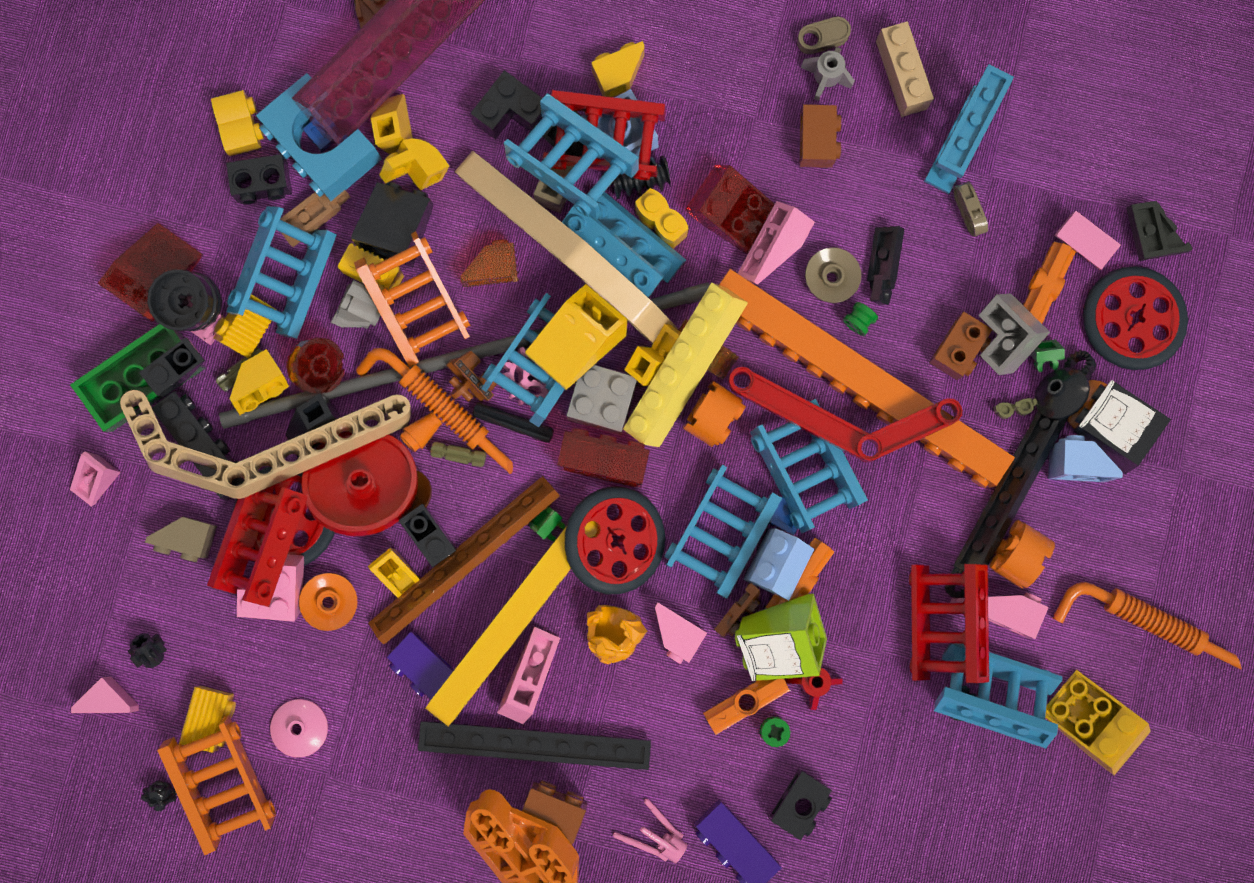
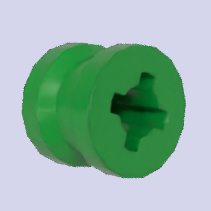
(860, 319)
(773, 726)

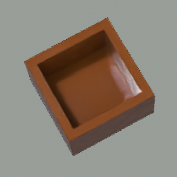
(556, 808)

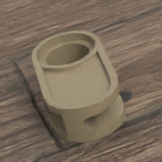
(830, 34)
(970, 209)

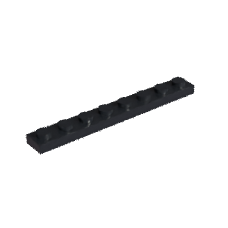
(534, 745)

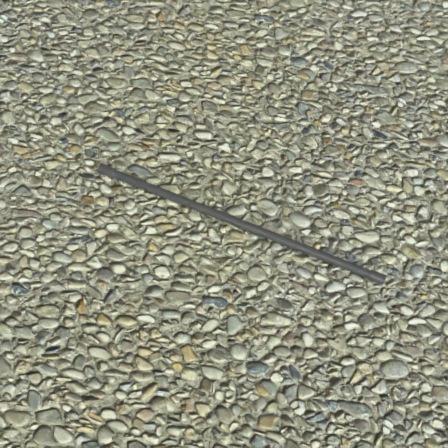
(232, 418)

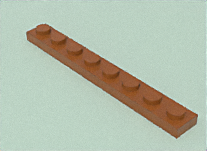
(463, 560)

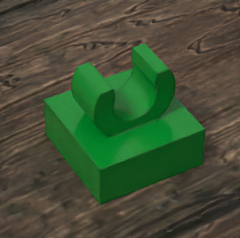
(1048, 351)
(546, 522)

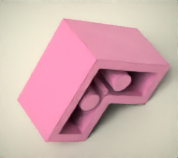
(286, 596)

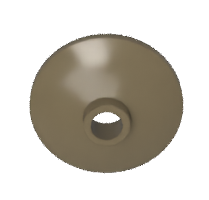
(839, 263)

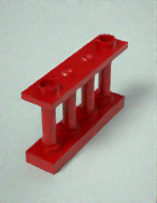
(621, 110)
(241, 537)
(976, 631)

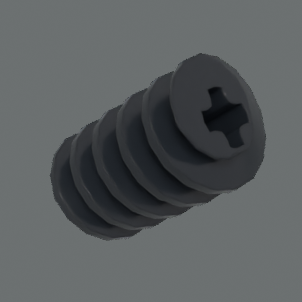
(626, 183)

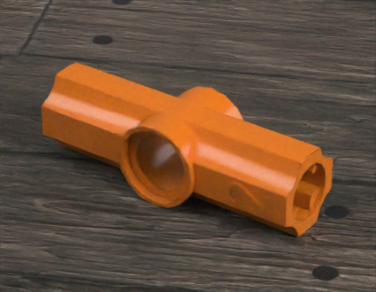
(1048, 280)
(808, 579)
(729, 712)

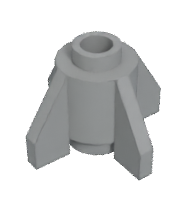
(828, 71)
(356, 308)

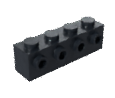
(192, 431)

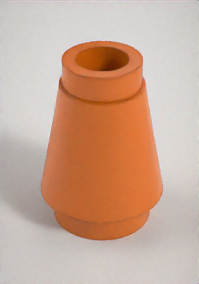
(420, 432)

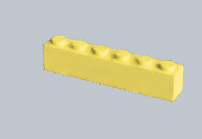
(685, 365)

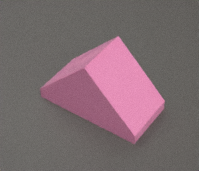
(92, 477)
(105, 697)

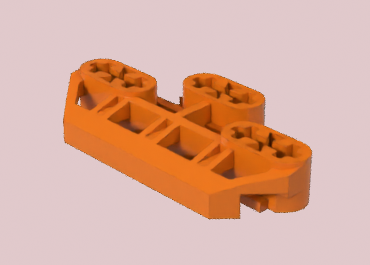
(518, 844)

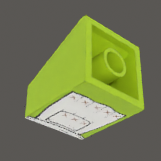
(783, 640)

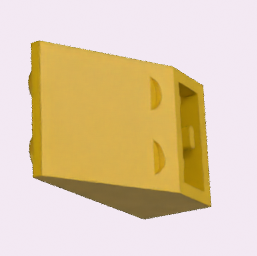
(577, 337)
(1096, 722)

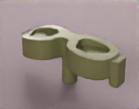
(1022, 408)

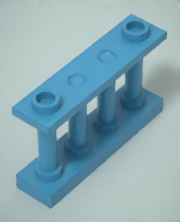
(969, 129)
(575, 130)
(627, 244)
(308, 271)
(539, 405)
(836, 468)
(750, 530)
(996, 717)

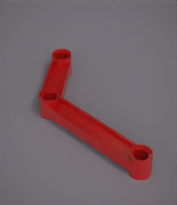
(836, 430)

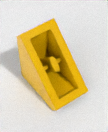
(394, 572)

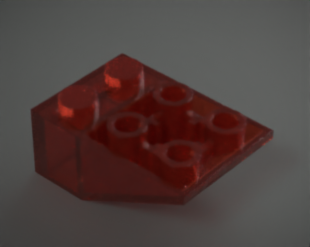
(730, 207)
(143, 262)

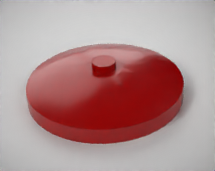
(362, 488)

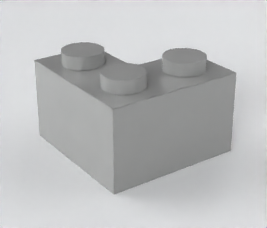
(1017, 333)

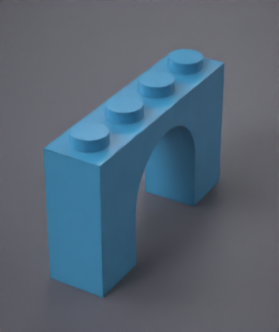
(329, 171)

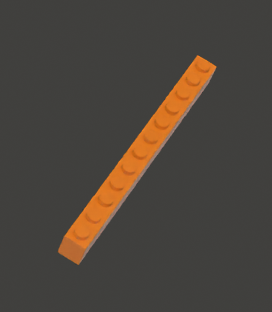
(863, 381)

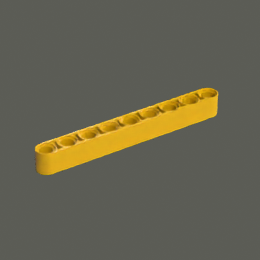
(503, 631)

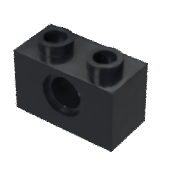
(800, 787)

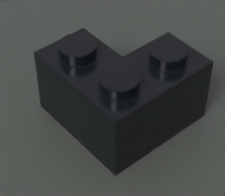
(507, 101)

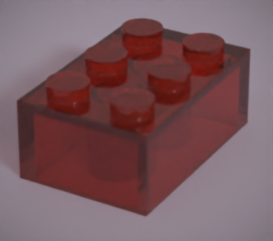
(603, 458)

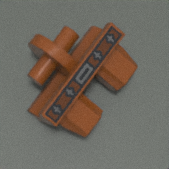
(462, 369)

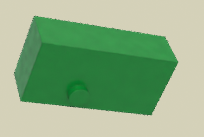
(108, 382)

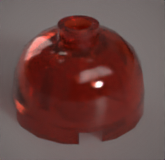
(315, 365)

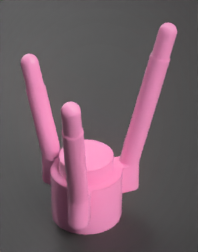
(670, 846)

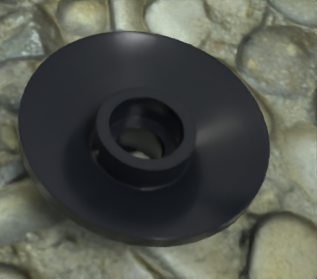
(1068, 399)

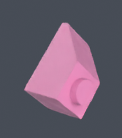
(678, 634)

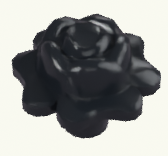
(159, 795)

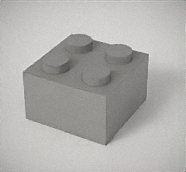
(602, 399)

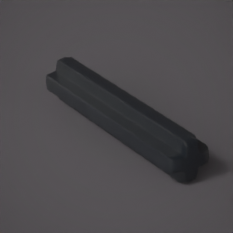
(512, 422)

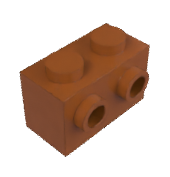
(818, 136)
(961, 345)

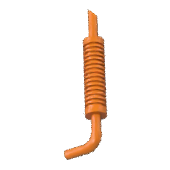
(438, 403)
(1149, 619)

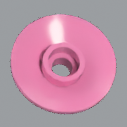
(313, 725)

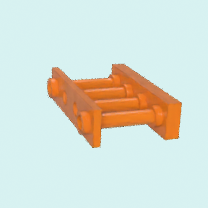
(385, 298)
(198, 807)

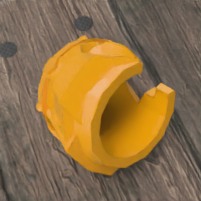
(613, 633)

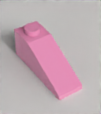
(777, 241)
(1015, 613)
(528, 676)

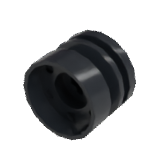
(169, 300)

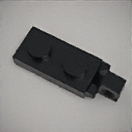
(884, 262)

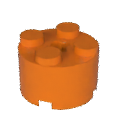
(714, 414)
(1022, 554)

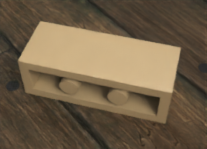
(904, 69)

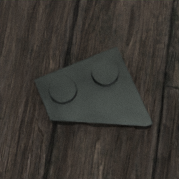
(1154, 232)

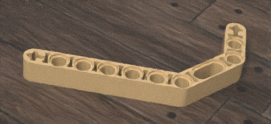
(564, 245)
(274, 457)

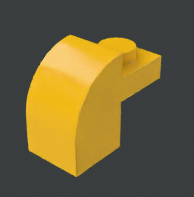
(419, 160)
(647, 361)

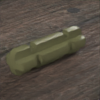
(226, 381)
(458, 454)

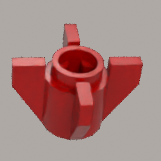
(820, 689)

